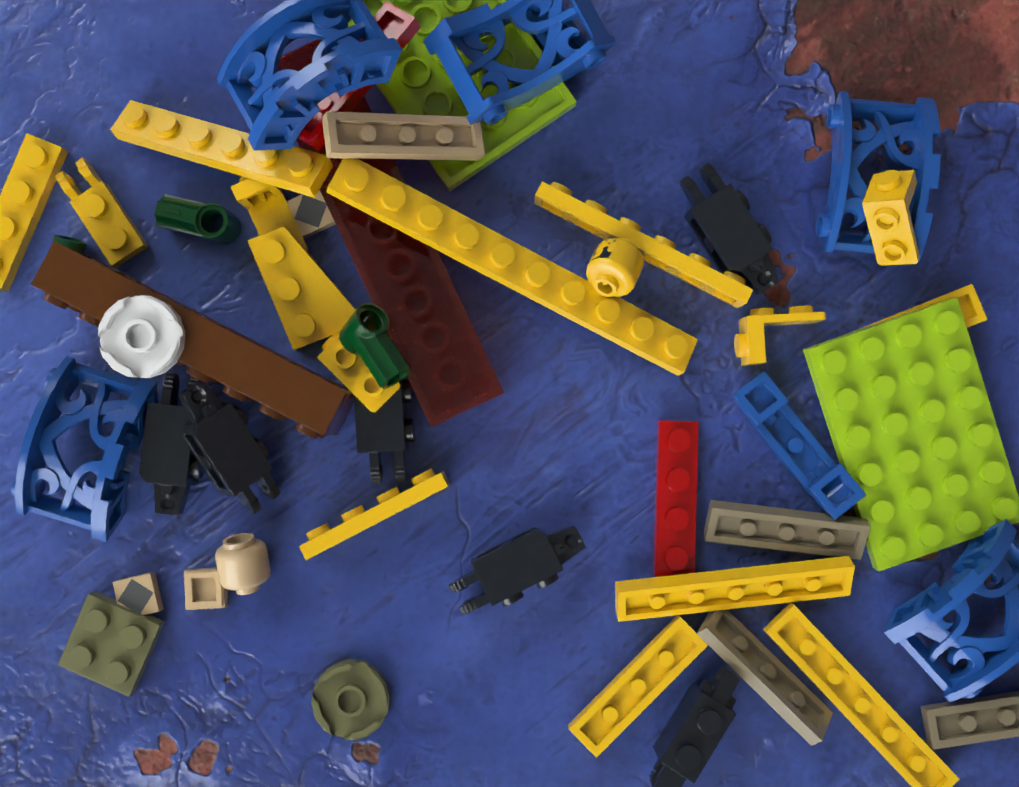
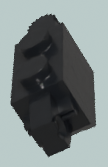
(730, 231)
(386, 431)
(226, 447)
(165, 454)
(517, 565)
(694, 730)

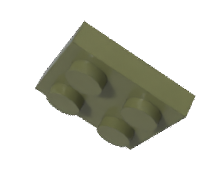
(111, 644)

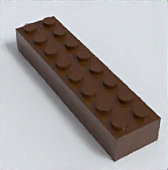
(210, 348)

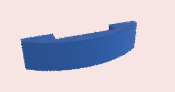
(796, 447)

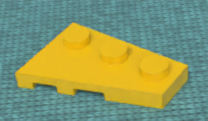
(301, 291)

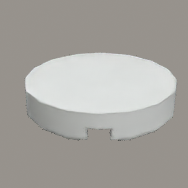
(141, 336)

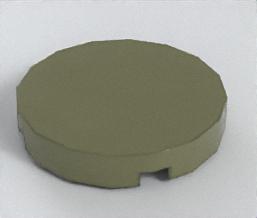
(351, 699)

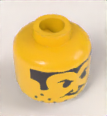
(615, 267)

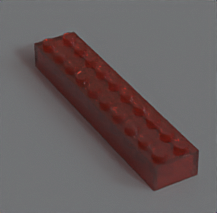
(416, 294)

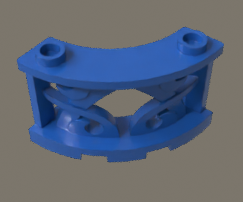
(467, 29)
(336, 66)
(910, 125)
(106, 500)
(924, 613)

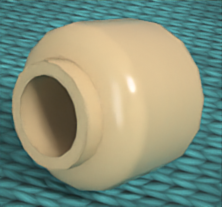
(242, 563)

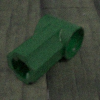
(196, 219)
(367, 336)

